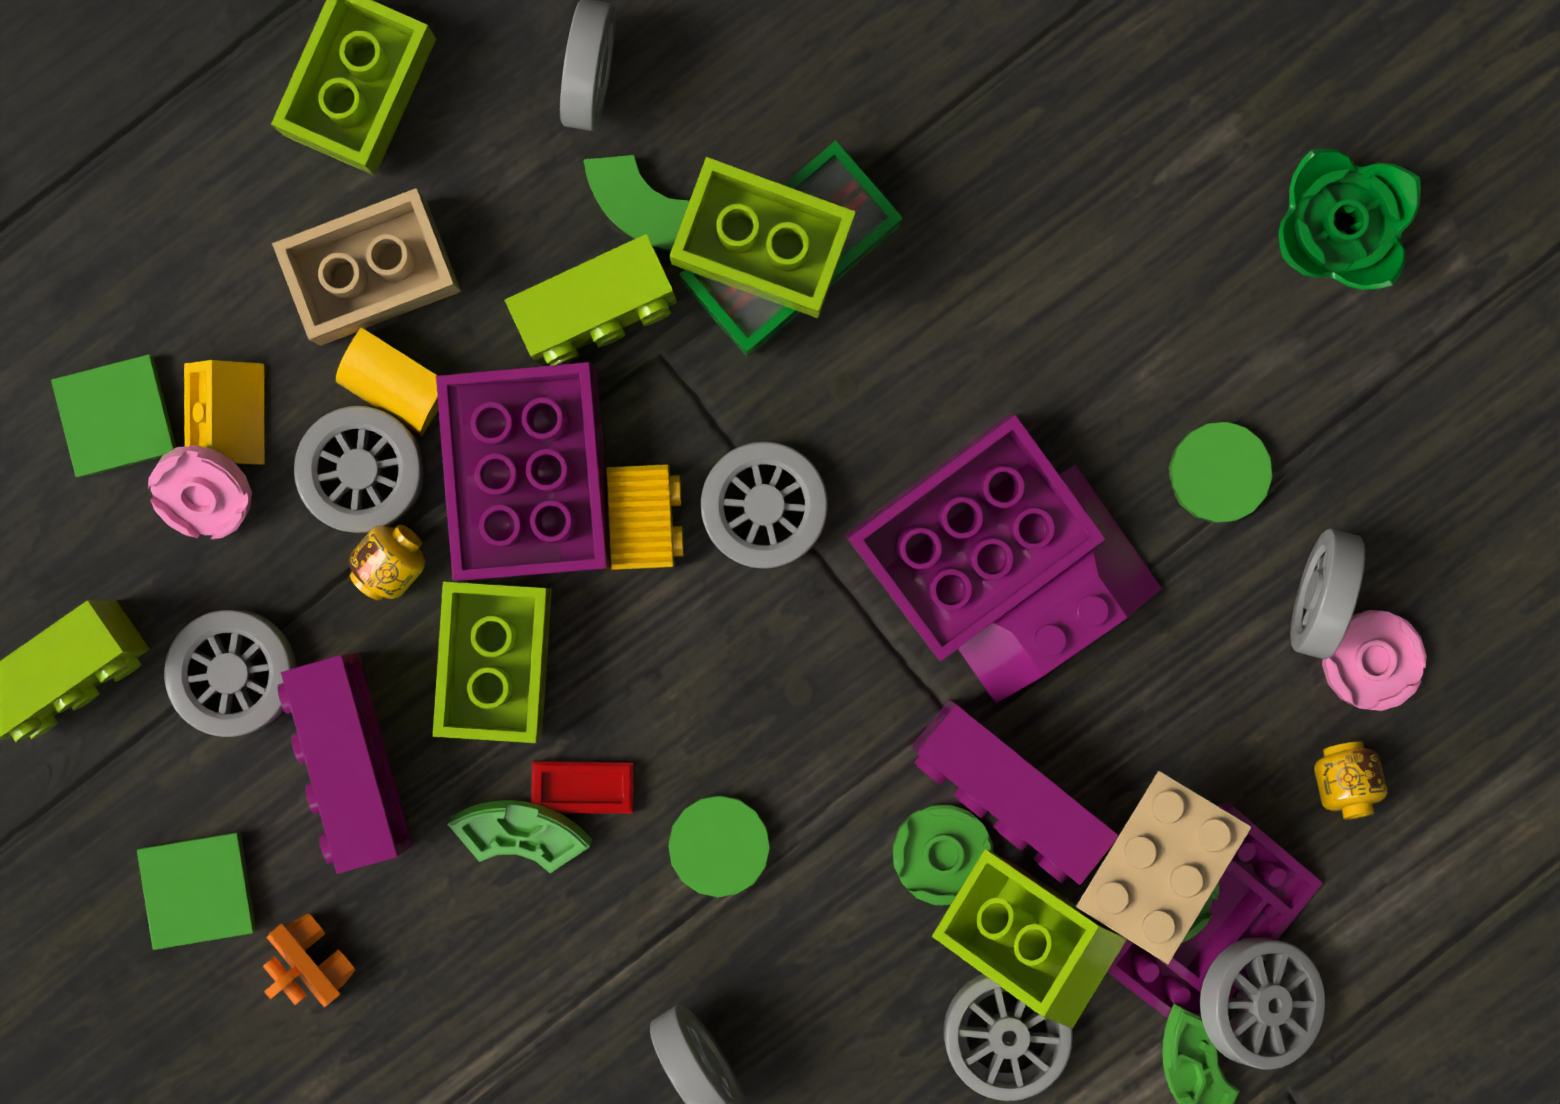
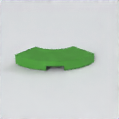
(632, 203)
(520, 830)
(1192, 1062)

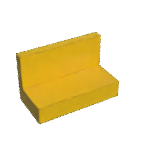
(225, 409)

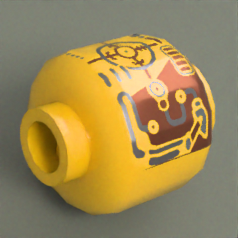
(386, 562)
(1350, 779)

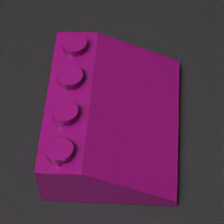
(524, 471)
(975, 536)

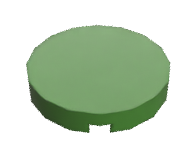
(1220, 472)
(719, 846)
(938, 851)

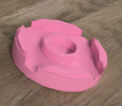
(200, 492)
(1376, 661)

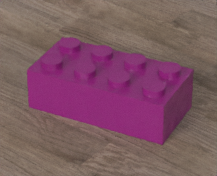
(345, 762)
(1016, 793)

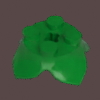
(1376, 196)

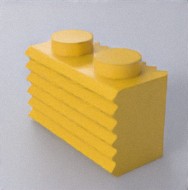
(642, 517)

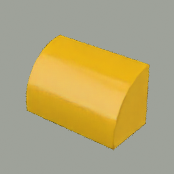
(389, 381)

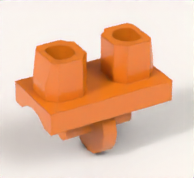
(321, 980)

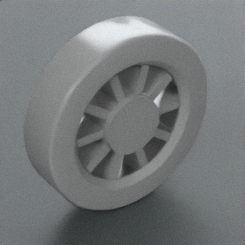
(587, 64)
(359, 469)
(764, 505)
(1327, 593)
(228, 672)
(1263, 1003)
(1008, 1039)
(693, 1059)

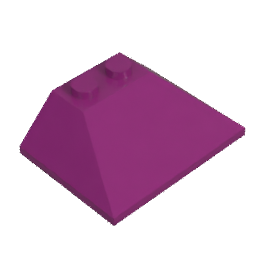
(1065, 611)
(1256, 898)

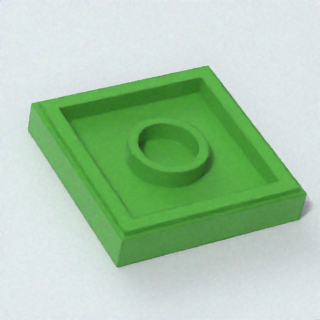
(114, 416)
(196, 890)

